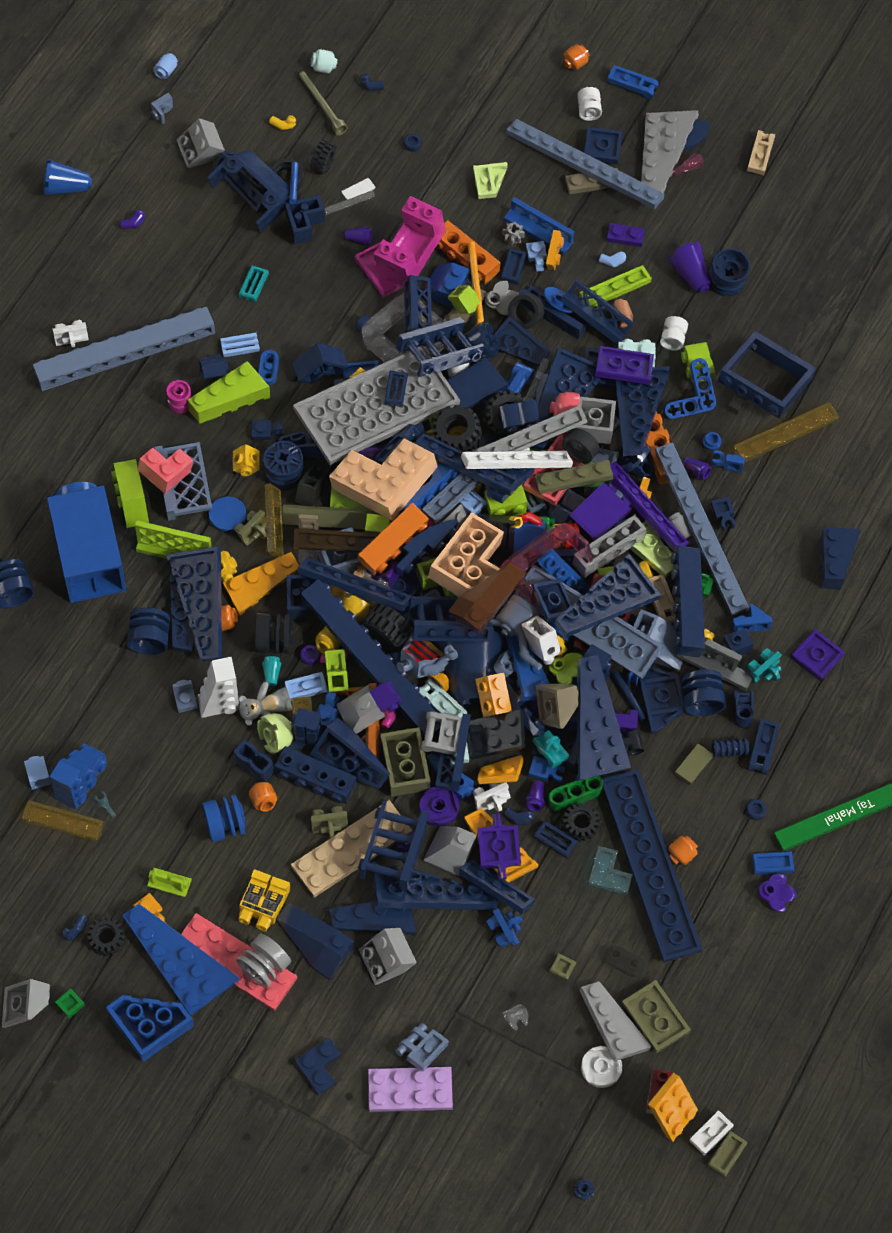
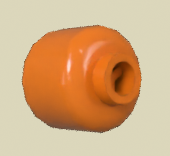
(575, 57)
(228, 617)
(263, 796)
(682, 850)

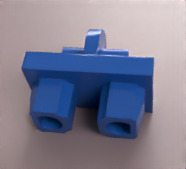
(500, 920)

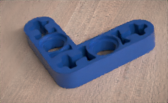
(698, 400)

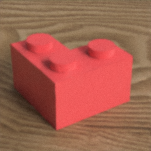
(165, 472)

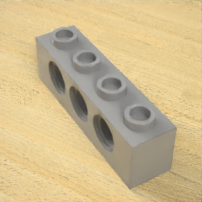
(611, 546)

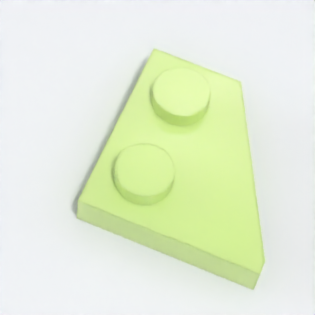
(489, 179)

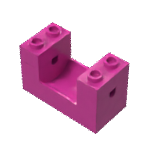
(413, 242)

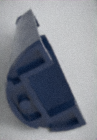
(473, 662)

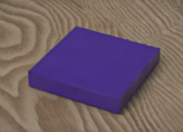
(817, 654)

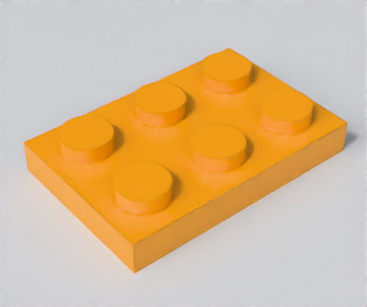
(673, 1107)

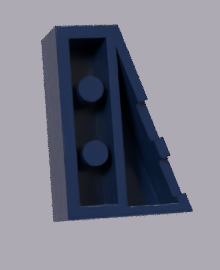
(836, 553)

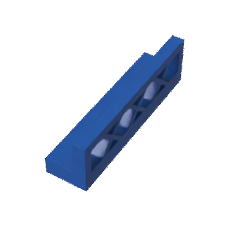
(538, 227)

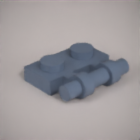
(426, 1051)

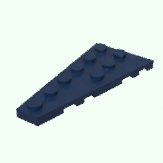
(200, 592)
(610, 597)
(597, 726)

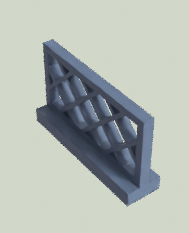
(170, 499)

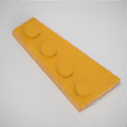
(254, 584)

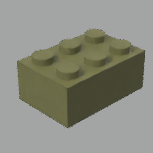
(405, 761)

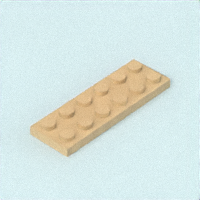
(343, 852)

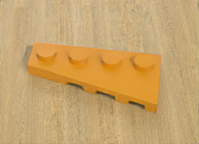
(481, 819)

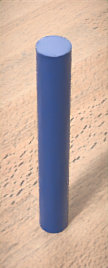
(293, 183)

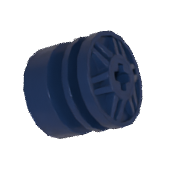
(729, 272)
(283, 465)
(14, 584)
(148, 631)
(703, 692)

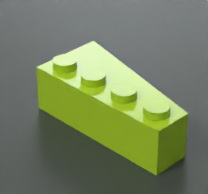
(229, 393)

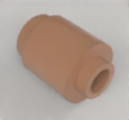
(623, 306)

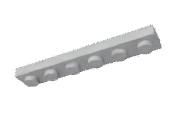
(539, 432)

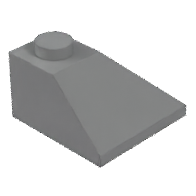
(359, 710)
(450, 849)
(24, 1001)

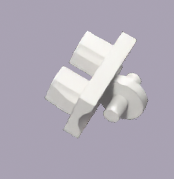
(70, 334)
(492, 798)

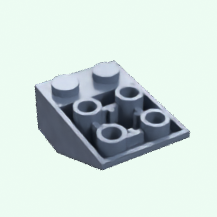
(663, 633)

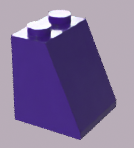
(601, 511)

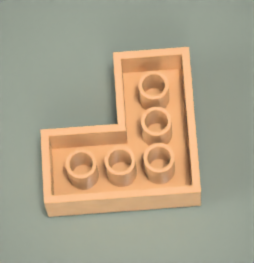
(384, 486)
(466, 556)

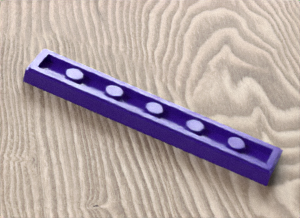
(647, 508)

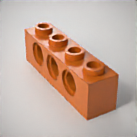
(489, 265)
(661, 437)

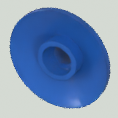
(553, 296)

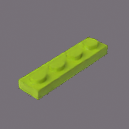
(620, 285)

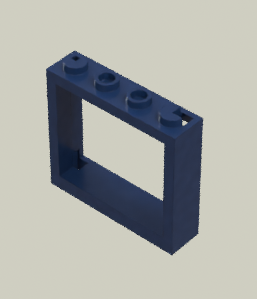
(776, 355)

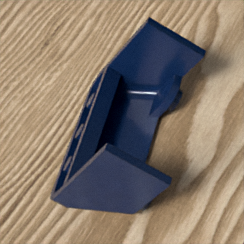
(277, 190)

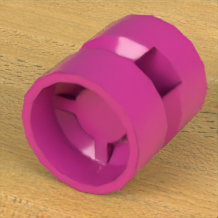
(178, 394)

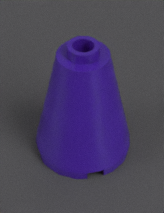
(691, 266)

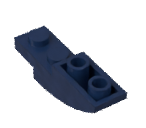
(429, 540)
(531, 724)

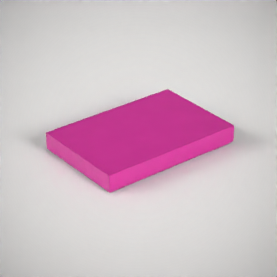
(368, 264)

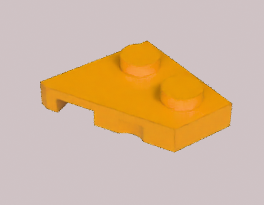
(502, 771)

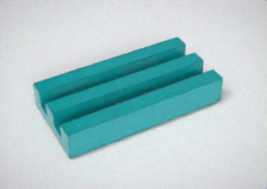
(254, 297)

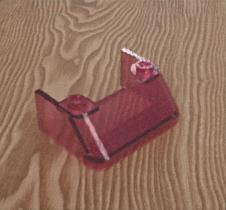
(542, 544)

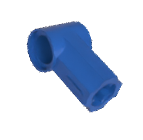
(519, 378)

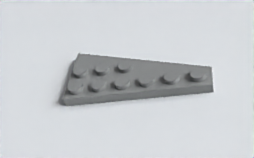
(663, 145)

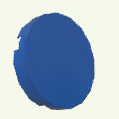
(227, 514)

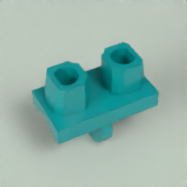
(770, 661)
(551, 749)

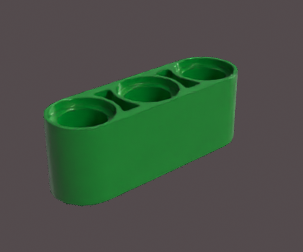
(568, 799)

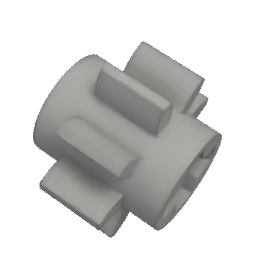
(513, 233)

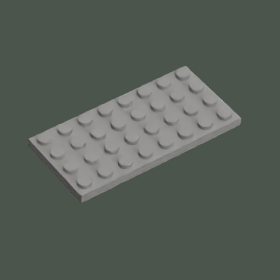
(355, 414)

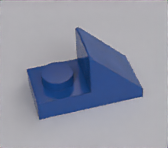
(755, 622)

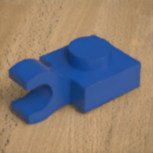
(730, 462)
(328, 711)

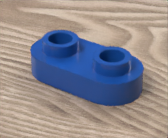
(269, 369)

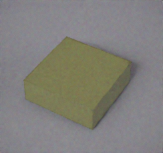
(562, 967)

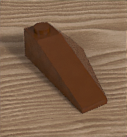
(484, 600)

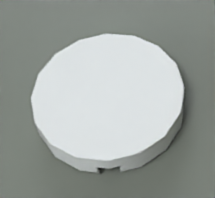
(599, 1067)

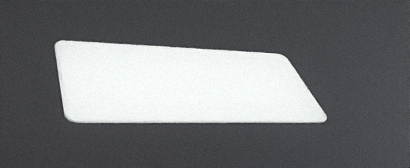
(358, 189)

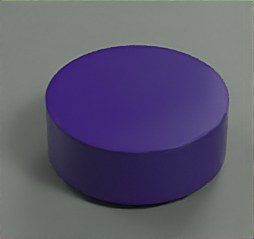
(309, 655)

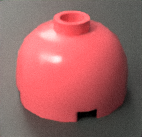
(564, 402)

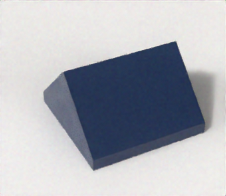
(551, 599)

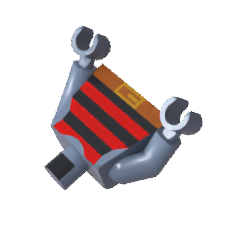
(423, 658)

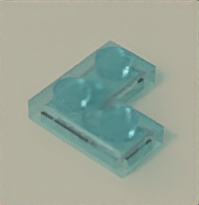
(605, 876)

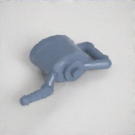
(510, 618)

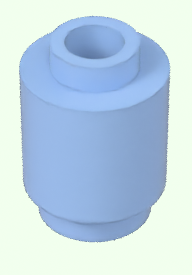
(165, 66)

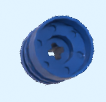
(224, 818)

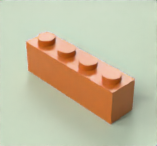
(393, 539)

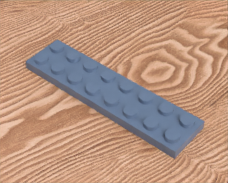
(616, 637)

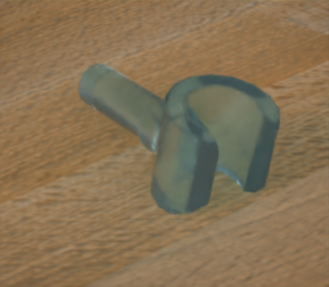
(104, 803)

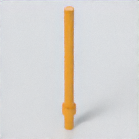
(475, 280)

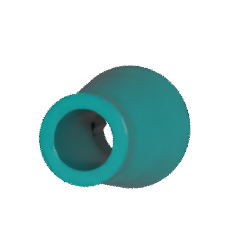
(271, 669)

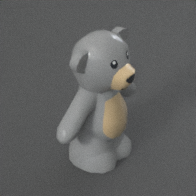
(275, 702)

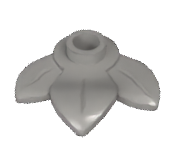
(503, 297)

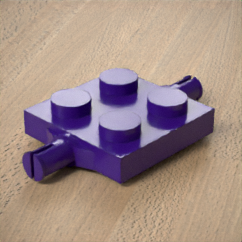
(499, 846)

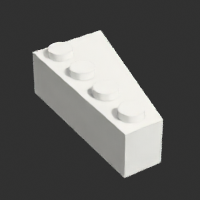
(219, 690)

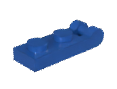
(632, 81)

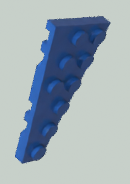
(186, 967)

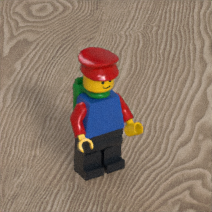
(522, 529)

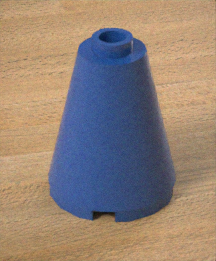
(64, 179)

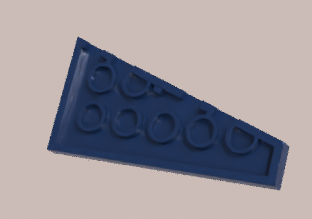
(566, 374)
(638, 408)
(429, 892)

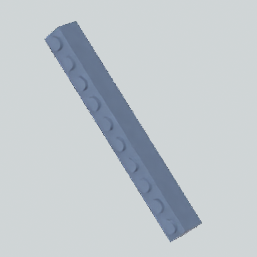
(124, 348)

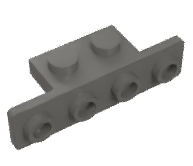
(722, 660)

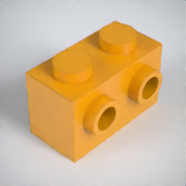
(493, 695)

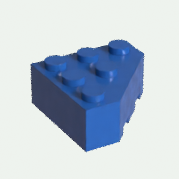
(77, 775)
(149, 1023)

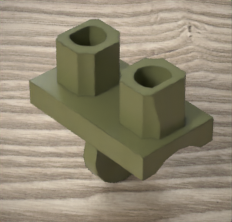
(253, 529)
(329, 822)

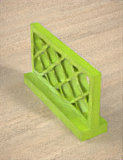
(157, 544)

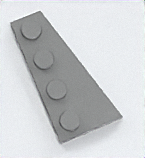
(613, 1024)

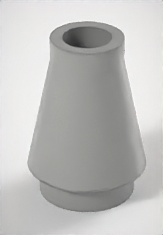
(680, 523)

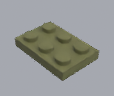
(656, 1016)

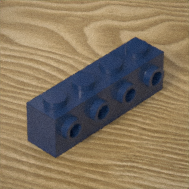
(315, 775)

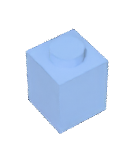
(37, 772)

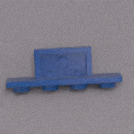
(558, 568)

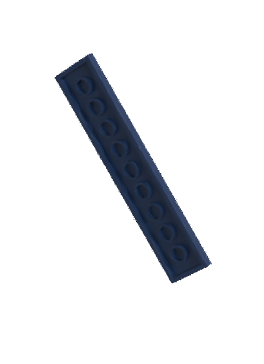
(651, 866)

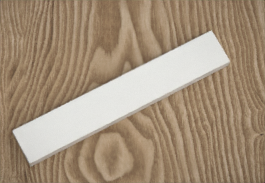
(516, 459)

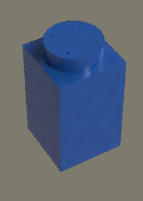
(86, 541)

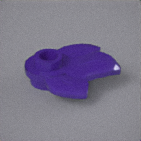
(779, 891)

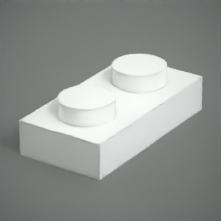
(711, 1133)

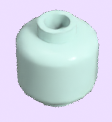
(323, 61)

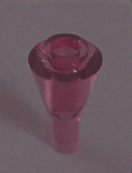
(694, 162)

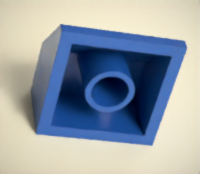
(445, 280)

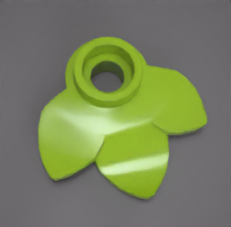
(568, 667)

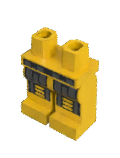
(263, 900)

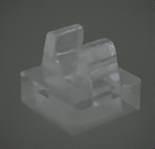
(516, 1013)

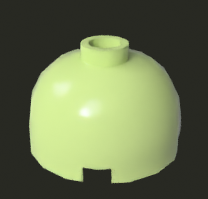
(276, 732)

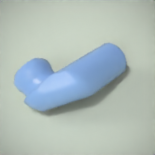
(614, 260)

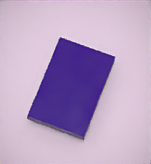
(624, 365)

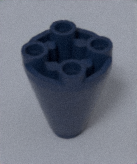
(481, 335)

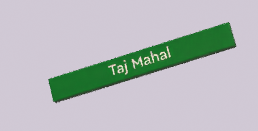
(834, 818)

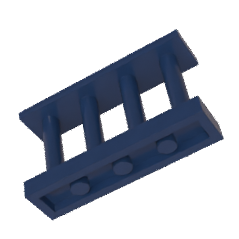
(439, 333)
(441, 629)
(408, 858)

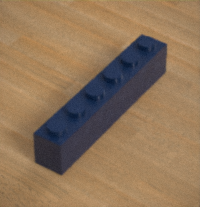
(688, 601)

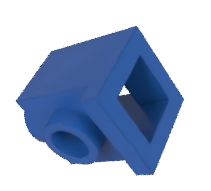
(464, 790)

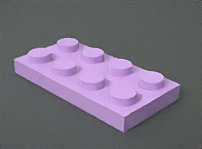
(410, 1089)

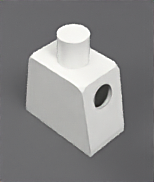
(541, 639)

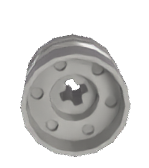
(265, 958)

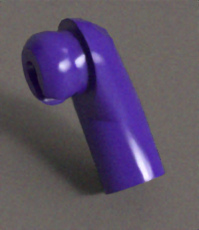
(135, 221)

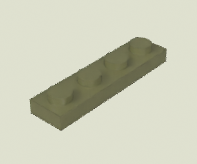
(574, 477)

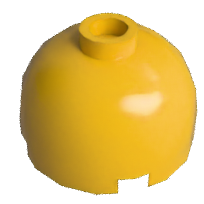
(355, 605)

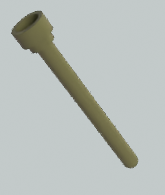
(338, 125)

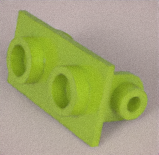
(169, 882)

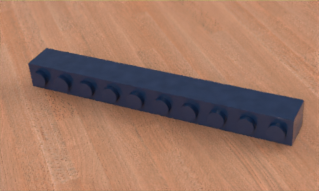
(368, 653)

